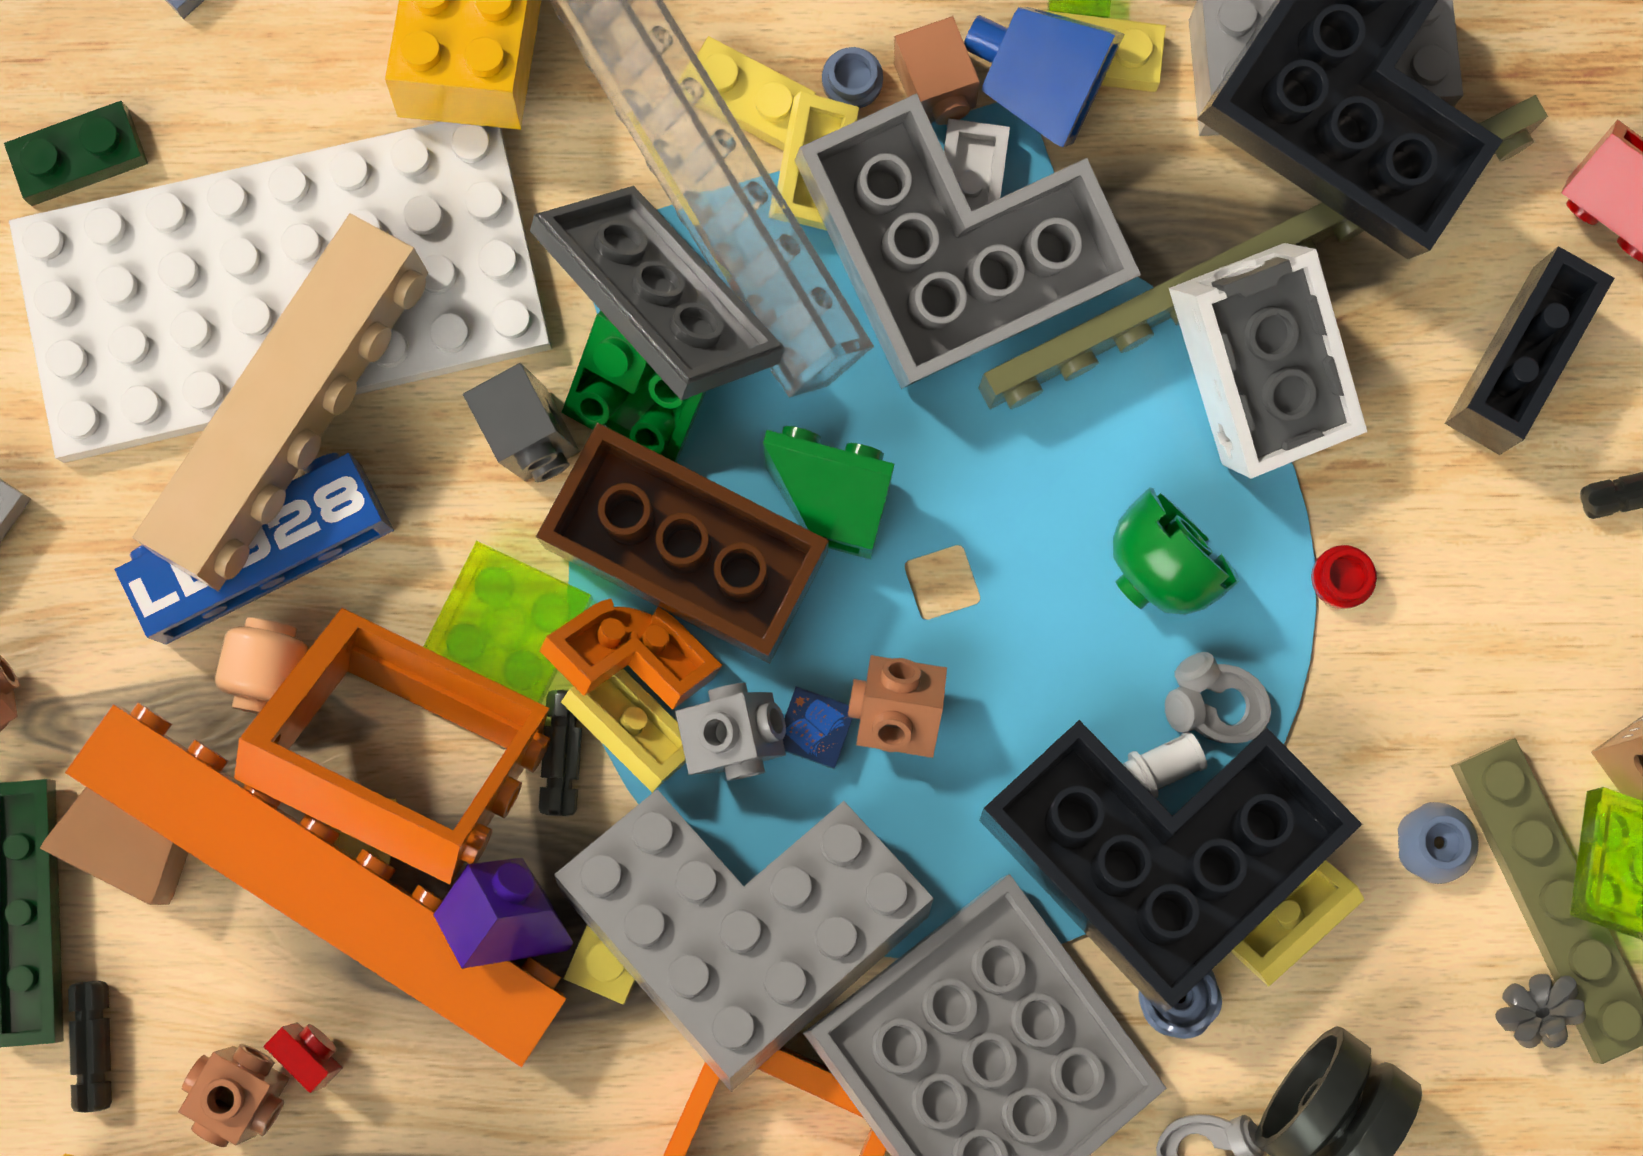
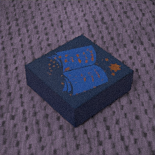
(816, 727)

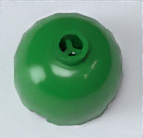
(1167, 558)

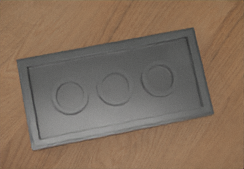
(657, 291)

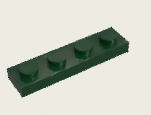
(29, 917)

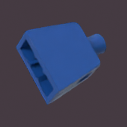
(1044, 67)

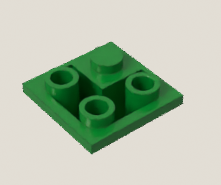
(627, 395)
(830, 488)

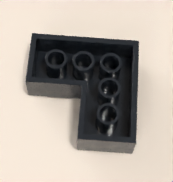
(1338, 119)
(1159, 887)

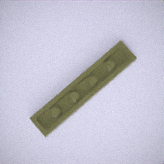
(1542, 882)

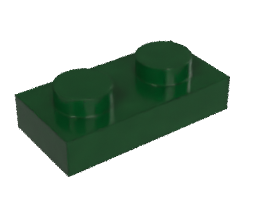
(75, 153)

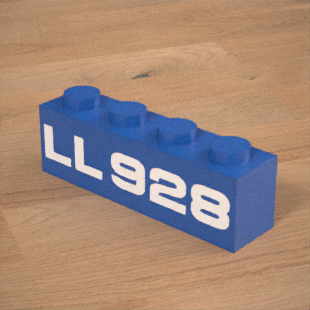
(321, 520)

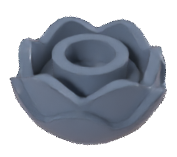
(1417, 845)
(1191, 1016)

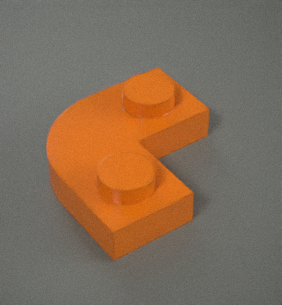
(653, 646)

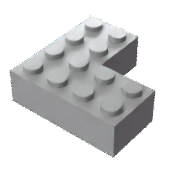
(948, 276)
(736, 960)

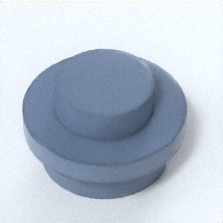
(852, 77)

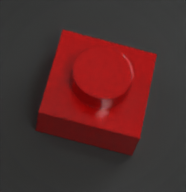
(305, 1055)

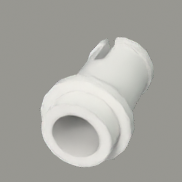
(1167, 762)

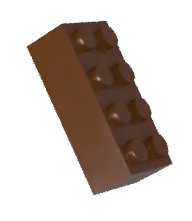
(683, 543)

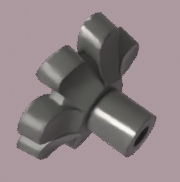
(1541, 1011)

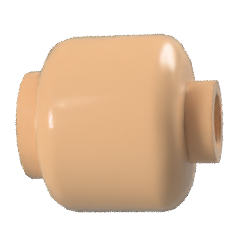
(257, 661)

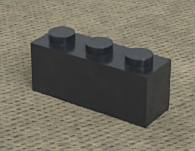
(1529, 351)

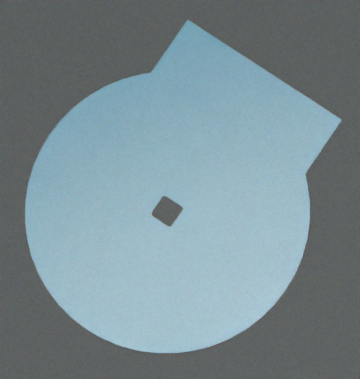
(1052, 635)

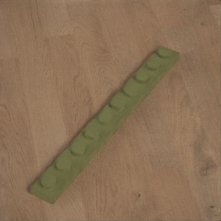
(1132, 321)

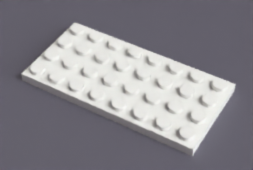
(169, 290)

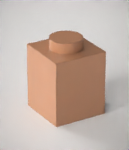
(938, 69)

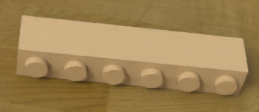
(284, 403)

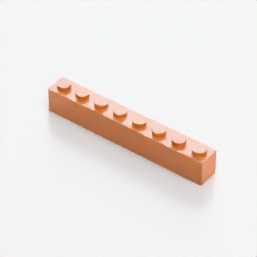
(311, 879)

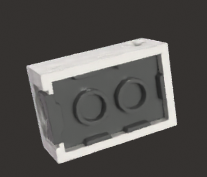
(1268, 359)

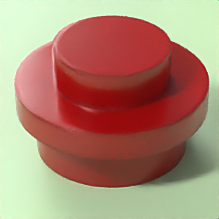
(1344, 577)

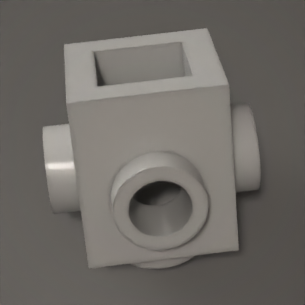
(732, 732)

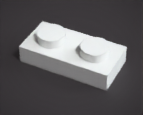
(977, 159)

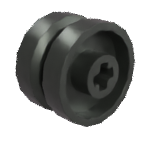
(1339, 1103)

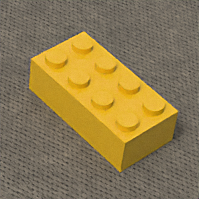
(462, 60)

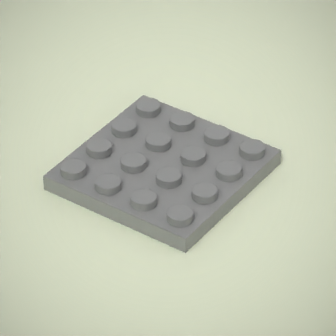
(986, 1043)

